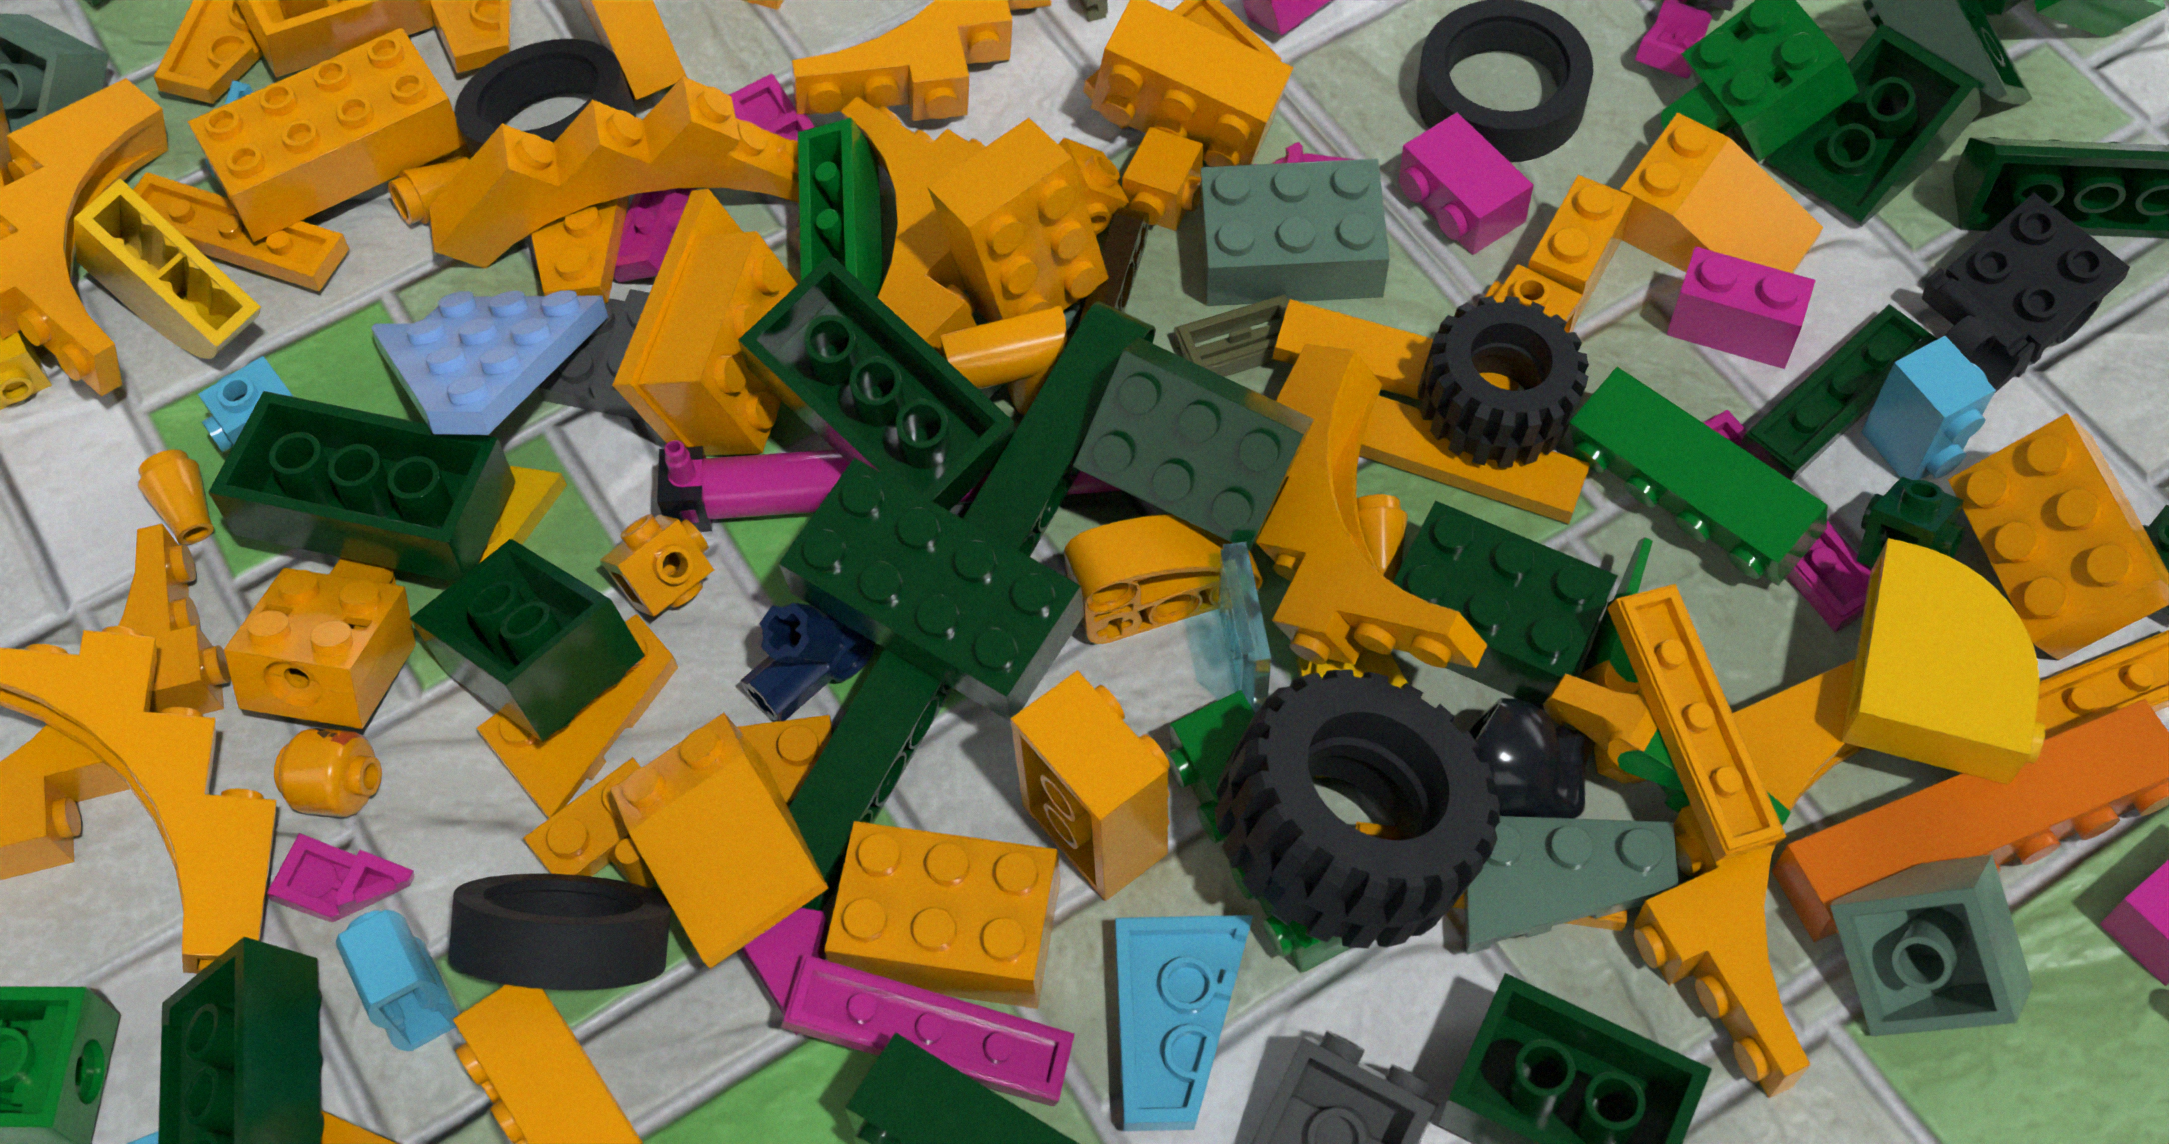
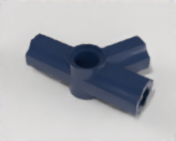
(804, 656)

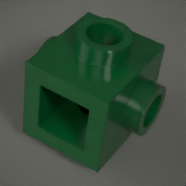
(1912, 514)

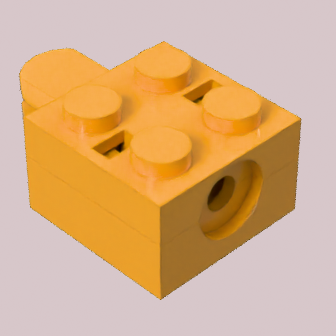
(322, 644)

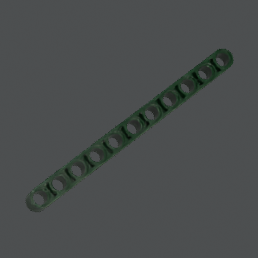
(1015, 507)

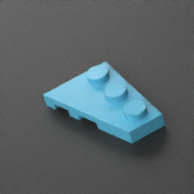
(1171, 1011)

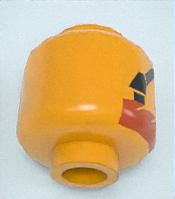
(327, 772)

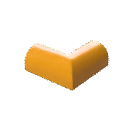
(1010, 352)

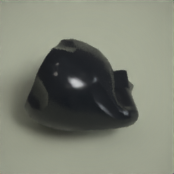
(1532, 763)

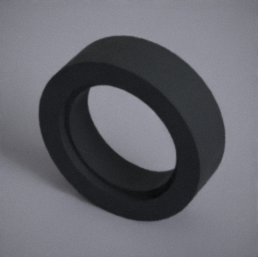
(1515, 28)
(536, 74)
(559, 931)

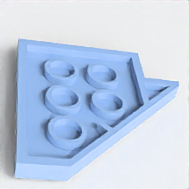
(485, 353)

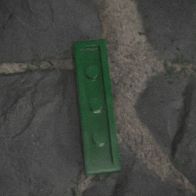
(1834, 395)

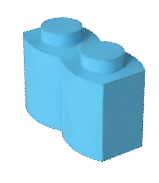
(396, 979)

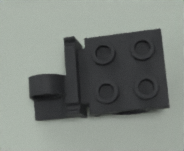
(2022, 289)

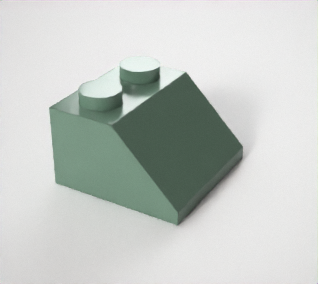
(44, 69)
(1934, 948)

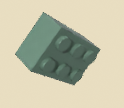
(1293, 231)

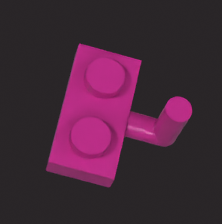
(648, 232)

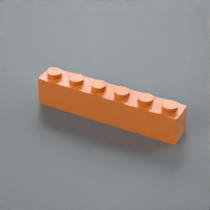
(2072, 788)

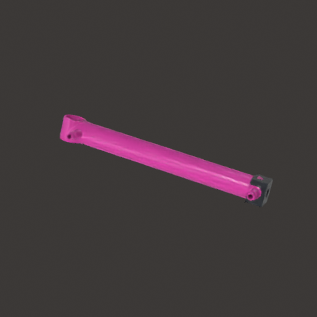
(765, 483)

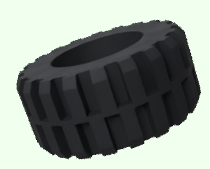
(1315, 862)

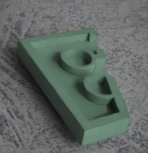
(1563, 872)

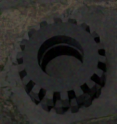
(1512, 343)

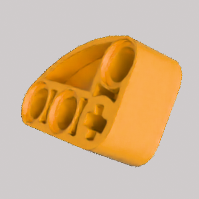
(1145, 574)

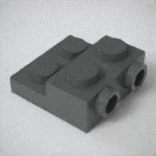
(589, 371)
(1341, 1101)

